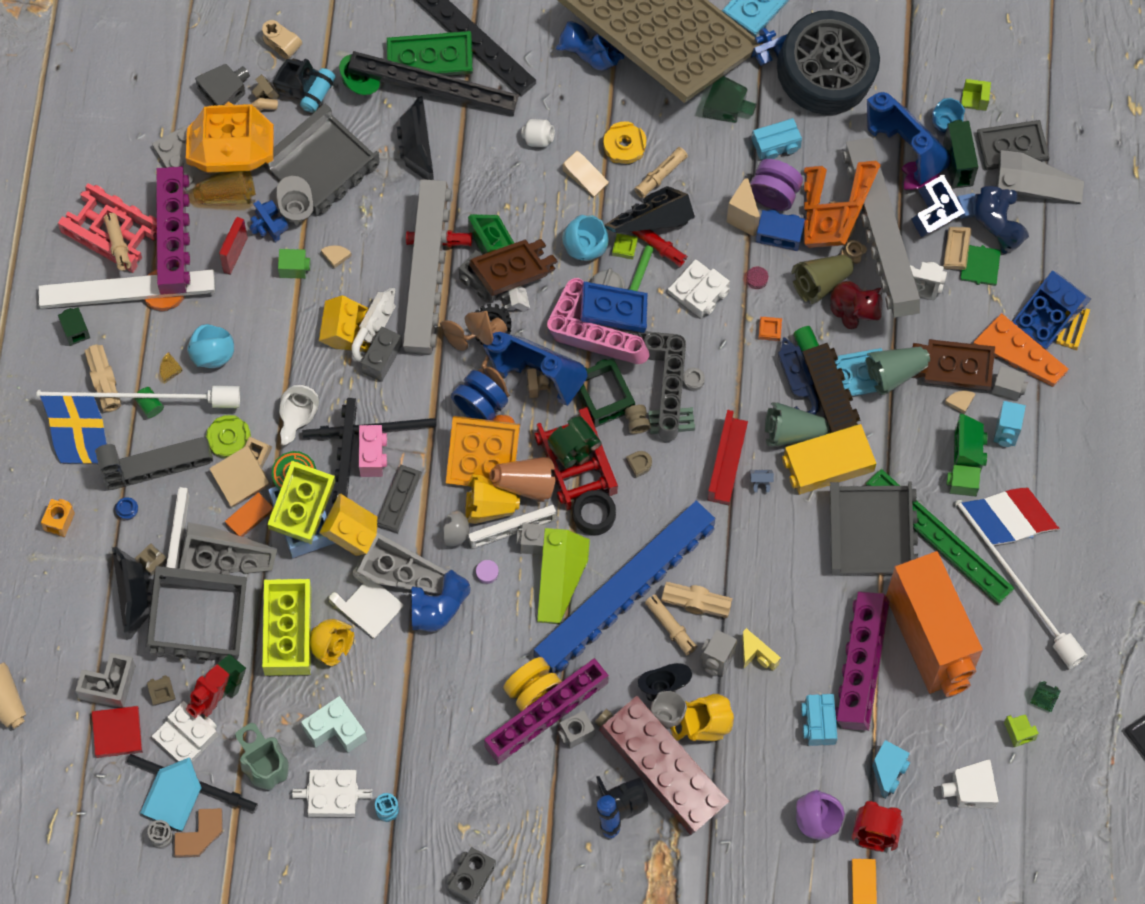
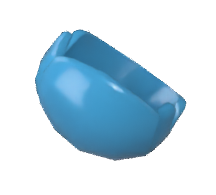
(946, 112)

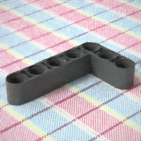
(670, 377)
(151, 464)

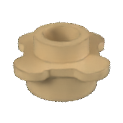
(858, 247)

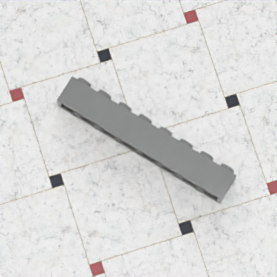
(426, 266)

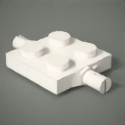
(332, 793)

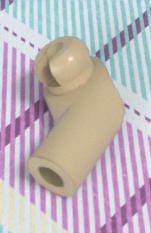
(263, 103)

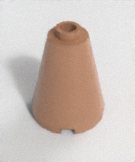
(525, 477)

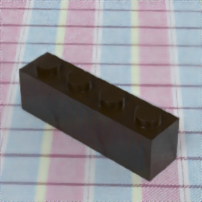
(829, 387)

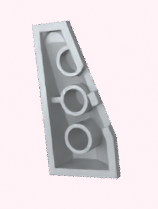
(1036, 179)
(223, 552)
(399, 567)

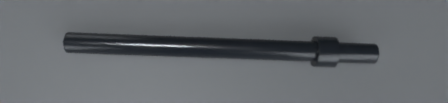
(326, 431)
(233, 799)

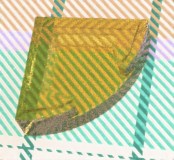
(169, 368)

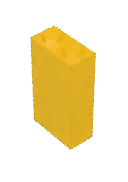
(829, 459)

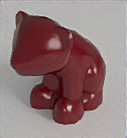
(853, 303)

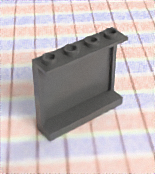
(325, 157)
(871, 528)

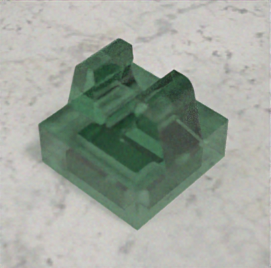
(1045, 696)

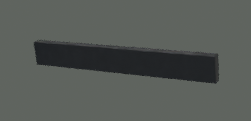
(433, 83)

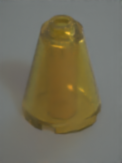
(226, 189)

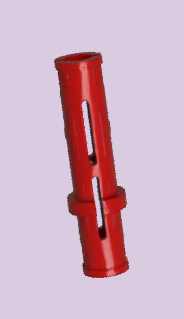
(453, 239)
(664, 247)

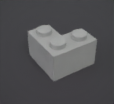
(109, 687)

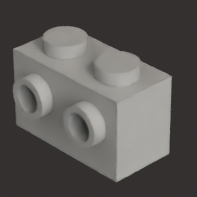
(718, 653)

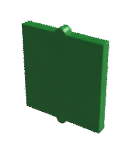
(982, 265)

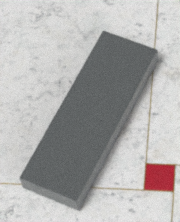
(399, 498)

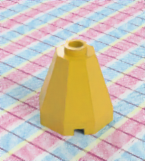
(488, 502)

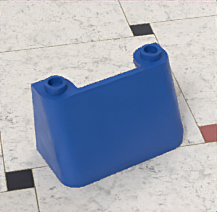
(891, 117)
(514, 353)

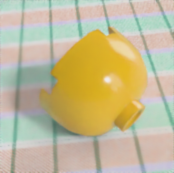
(330, 640)

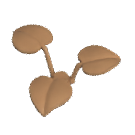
(483, 329)

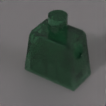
(727, 101)

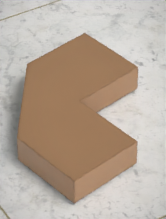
(209, 829)

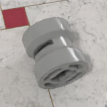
(162, 838)

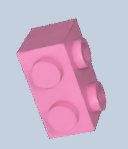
(371, 450)

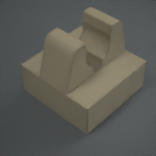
(264, 89)
(150, 558)
(161, 690)

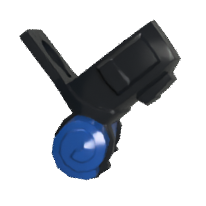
(619, 803)

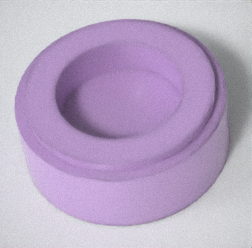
(487, 571)

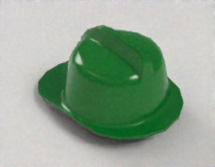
(357, 83)

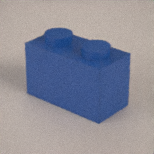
(780, 230)

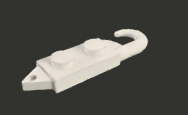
(376, 316)

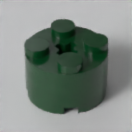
(574, 442)

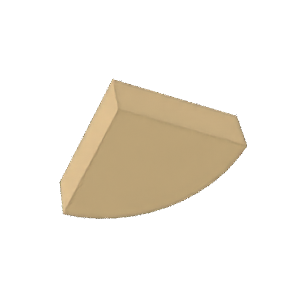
(336, 254)
(960, 400)

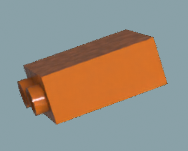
(934, 624)

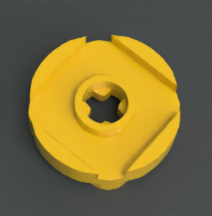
(620, 153)

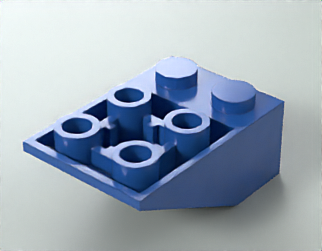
(1046, 310)

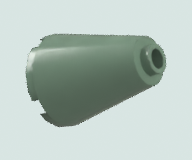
(895, 366)
(792, 426)

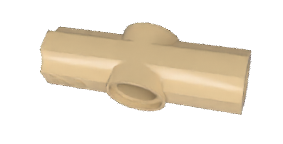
(102, 377)
(696, 599)

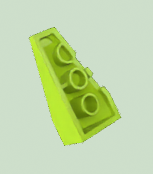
(562, 566)

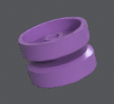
(776, 184)

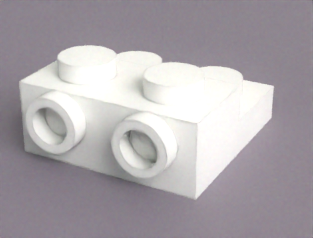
(929, 279)
(700, 288)
(185, 735)

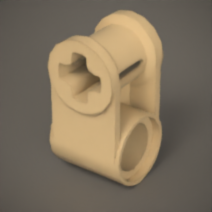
(280, 39)

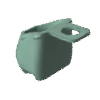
(262, 759)

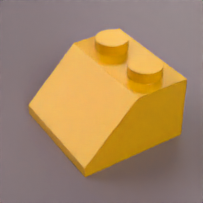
(350, 526)

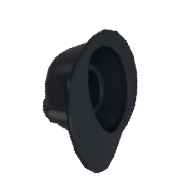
(664, 679)

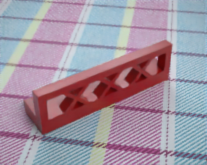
(727, 459)

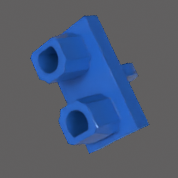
(762, 52)
(264, 213)

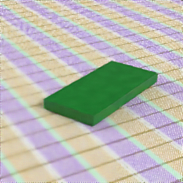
(434, 52)

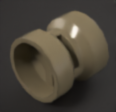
(637, 419)

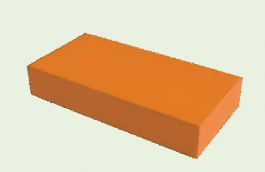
(249, 515)

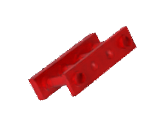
(598, 462)

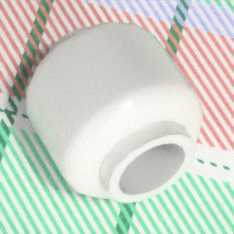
(538, 133)

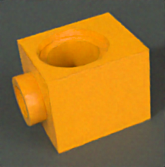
(61, 525)

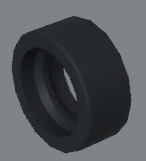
(591, 496)

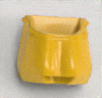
(706, 719)

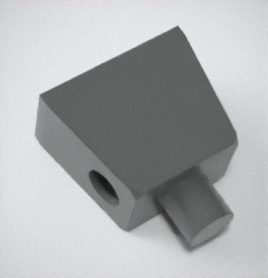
(222, 84)

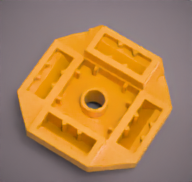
(229, 139)

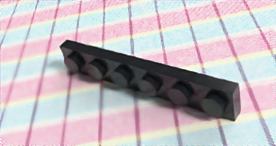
(344, 453)

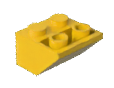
(342, 323)

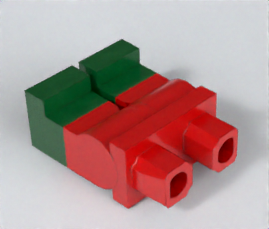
(218, 682)

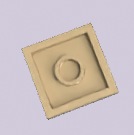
(240, 476)

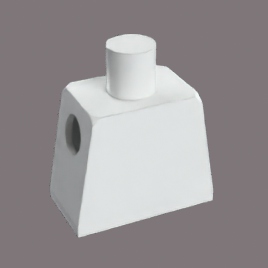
(973, 786)

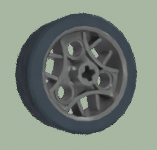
(828, 62)

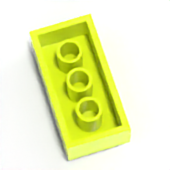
(287, 627)

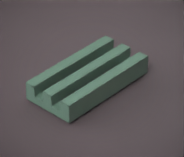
(682, 428)

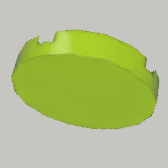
(227, 435)

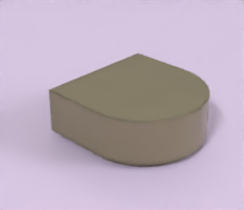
(639, 462)

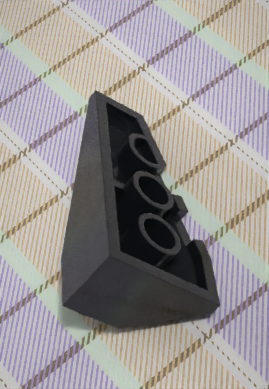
(661, 210)

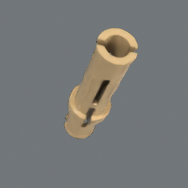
(654, 178)
(119, 248)
(676, 632)

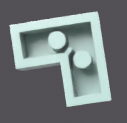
(334, 720)

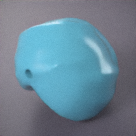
(585, 238)
(210, 346)

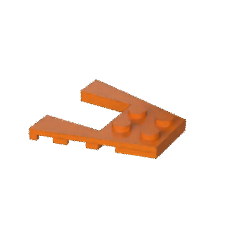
(833, 222)

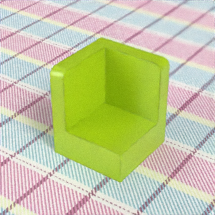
(976, 94)
(1020, 730)

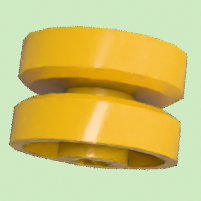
(531, 682)

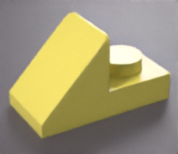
(754, 647)

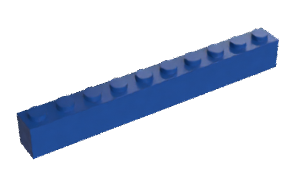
(625, 586)

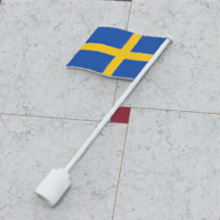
(79, 427)

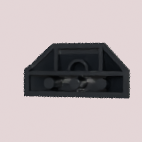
(415, 140)
(132, 591)

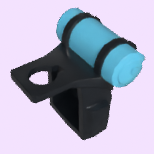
(303, 81)

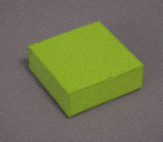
(624, 246)

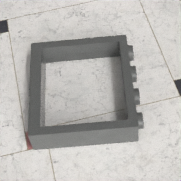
(201, 580)

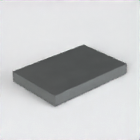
(1017, 137)

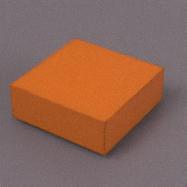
(770, 328)

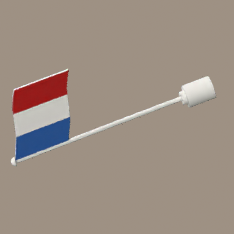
(1009, 519)

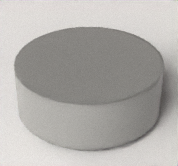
(693, 379)

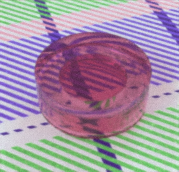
(757, 277)

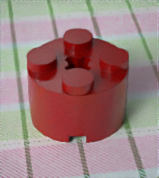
(877, 826)

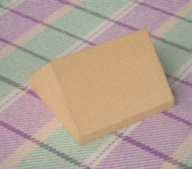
(743, 210)

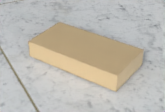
(957, 248)

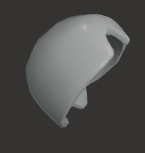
(457, 530)
(669, 708)

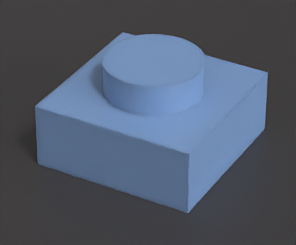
(967, 202)

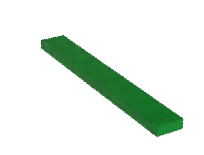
(953, 548)

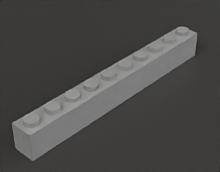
(884, 235)

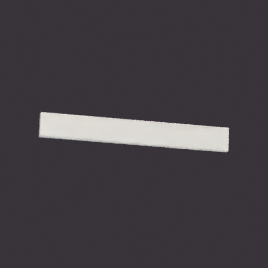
(118, 290)

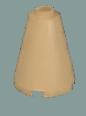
(11, 706)

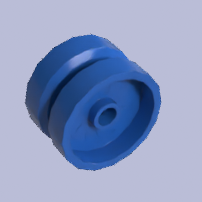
(479, 396)

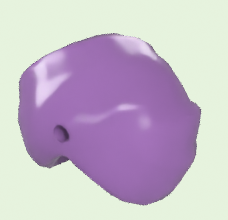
(819, 815)

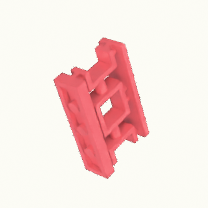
(99, 240)

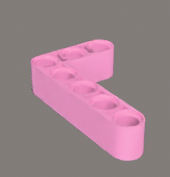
(570, 326)

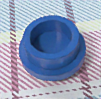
(126, 508)

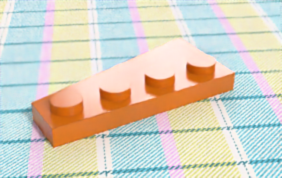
(1021, 351)

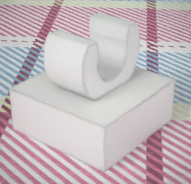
(518, 299)

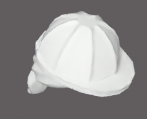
(296, 410)

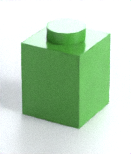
(293, 263)
(964, 480)

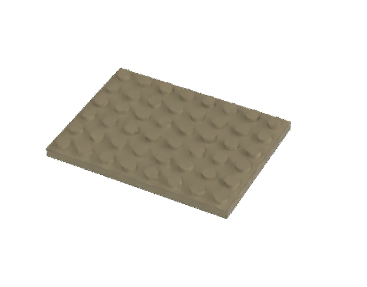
(674, 41)

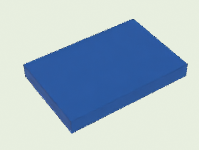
(614, 307)

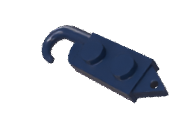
(798, 374)

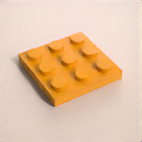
(478, 447)

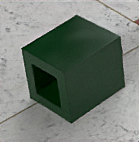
(73, 326)

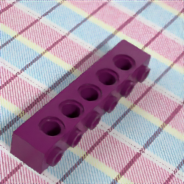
(172, 281)
(546, 711)
(860, 715)

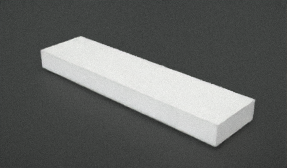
(510, 527)
(178, 528)

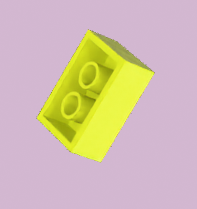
(301, 502)

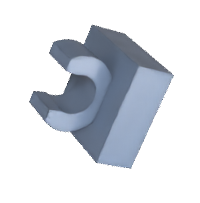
(761, 476)

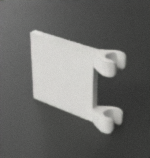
(369, 606)

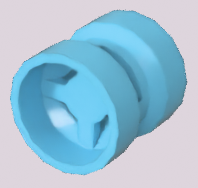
(387, 811)

